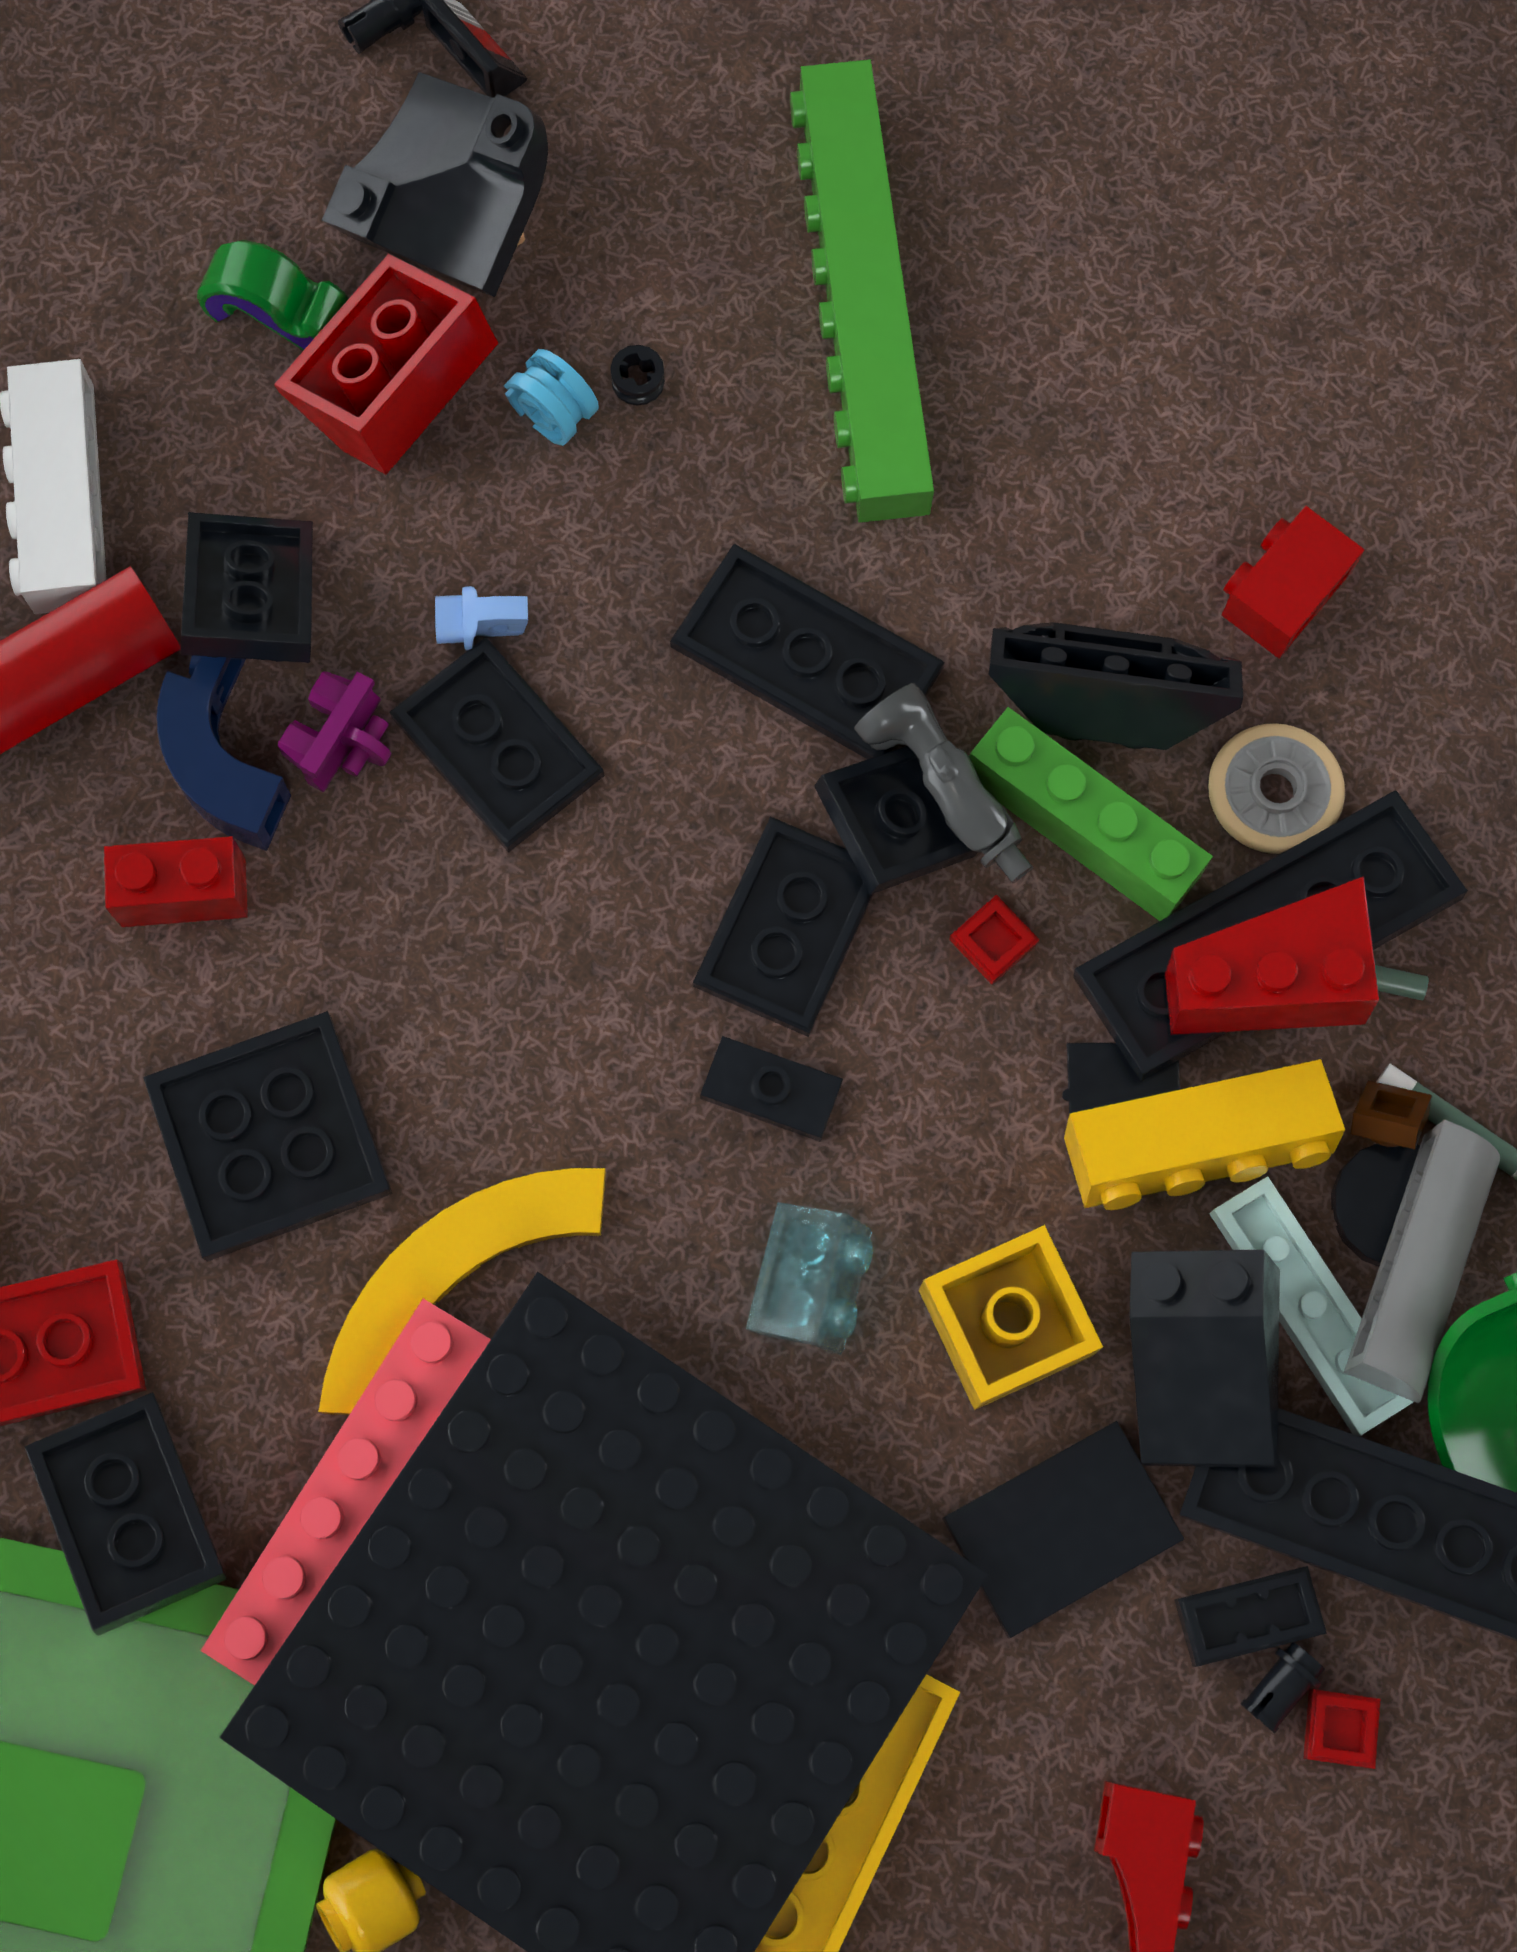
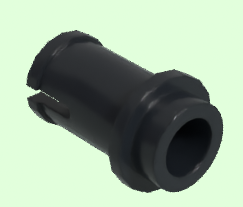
(1283, 1686)

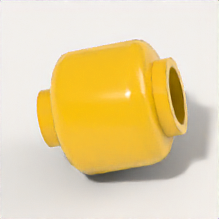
(370, 1903)

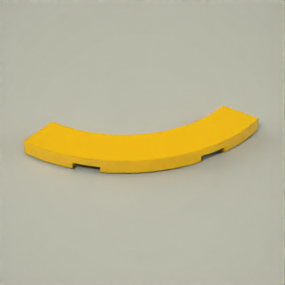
(447, 1252)

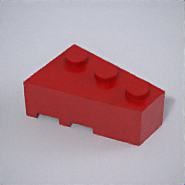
(1279, 969)

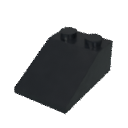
(1206, 1357)

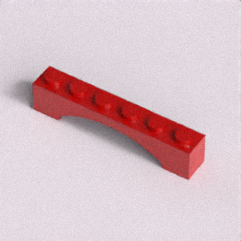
(1149, 1846)

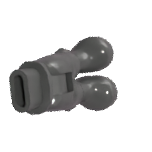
(948, 776)

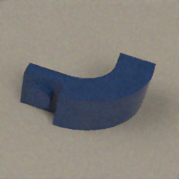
(222, 789)

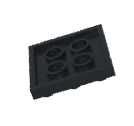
(267, 1136)

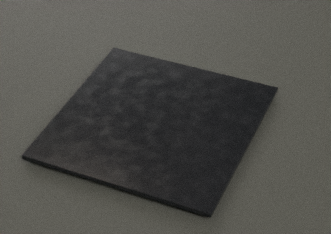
(605, 1650)

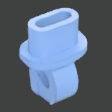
(467, 615)

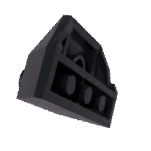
(1113, 683)

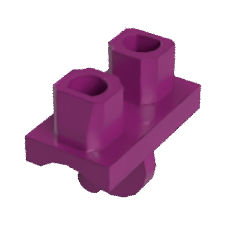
(349, 709)

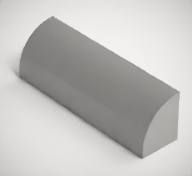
(1424, 1261)

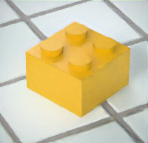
(1009, 1317)

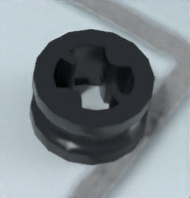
(648, 361)

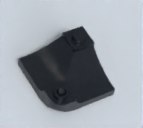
(447, 183)

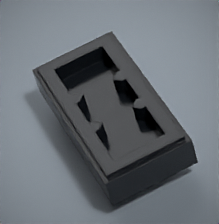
(771, 1088)
(1250, 1616)

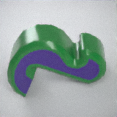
(268, 290)

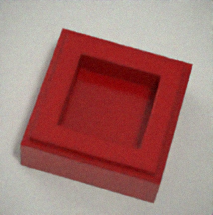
(994, 939)
(1342, 1728)

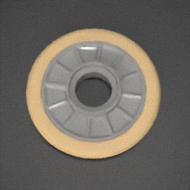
(1282, 751)

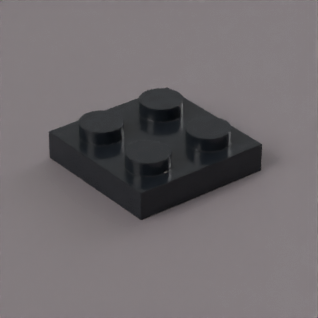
(889, 820)

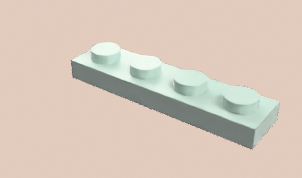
(1310, 1302)

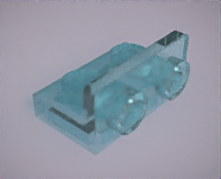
(811, 1277)

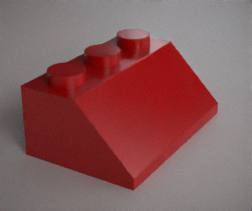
(388, 362)

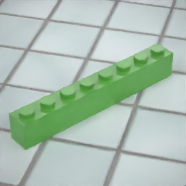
(864, 292)

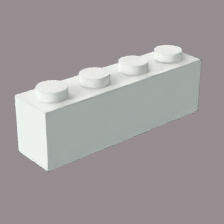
(54, 483)

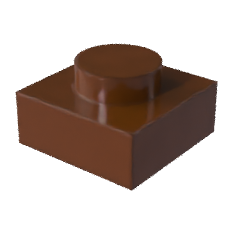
(1391, 1115)

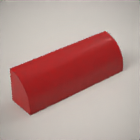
(78, 655)

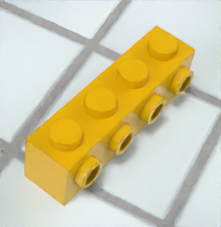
(1203, 1135)

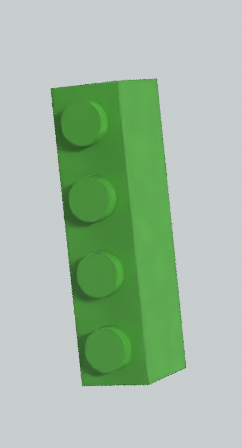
(1088, 815)

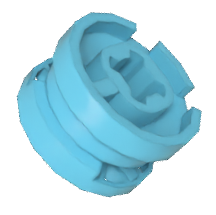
(551, 396)

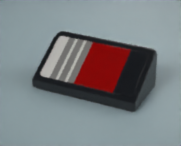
(472, 47)

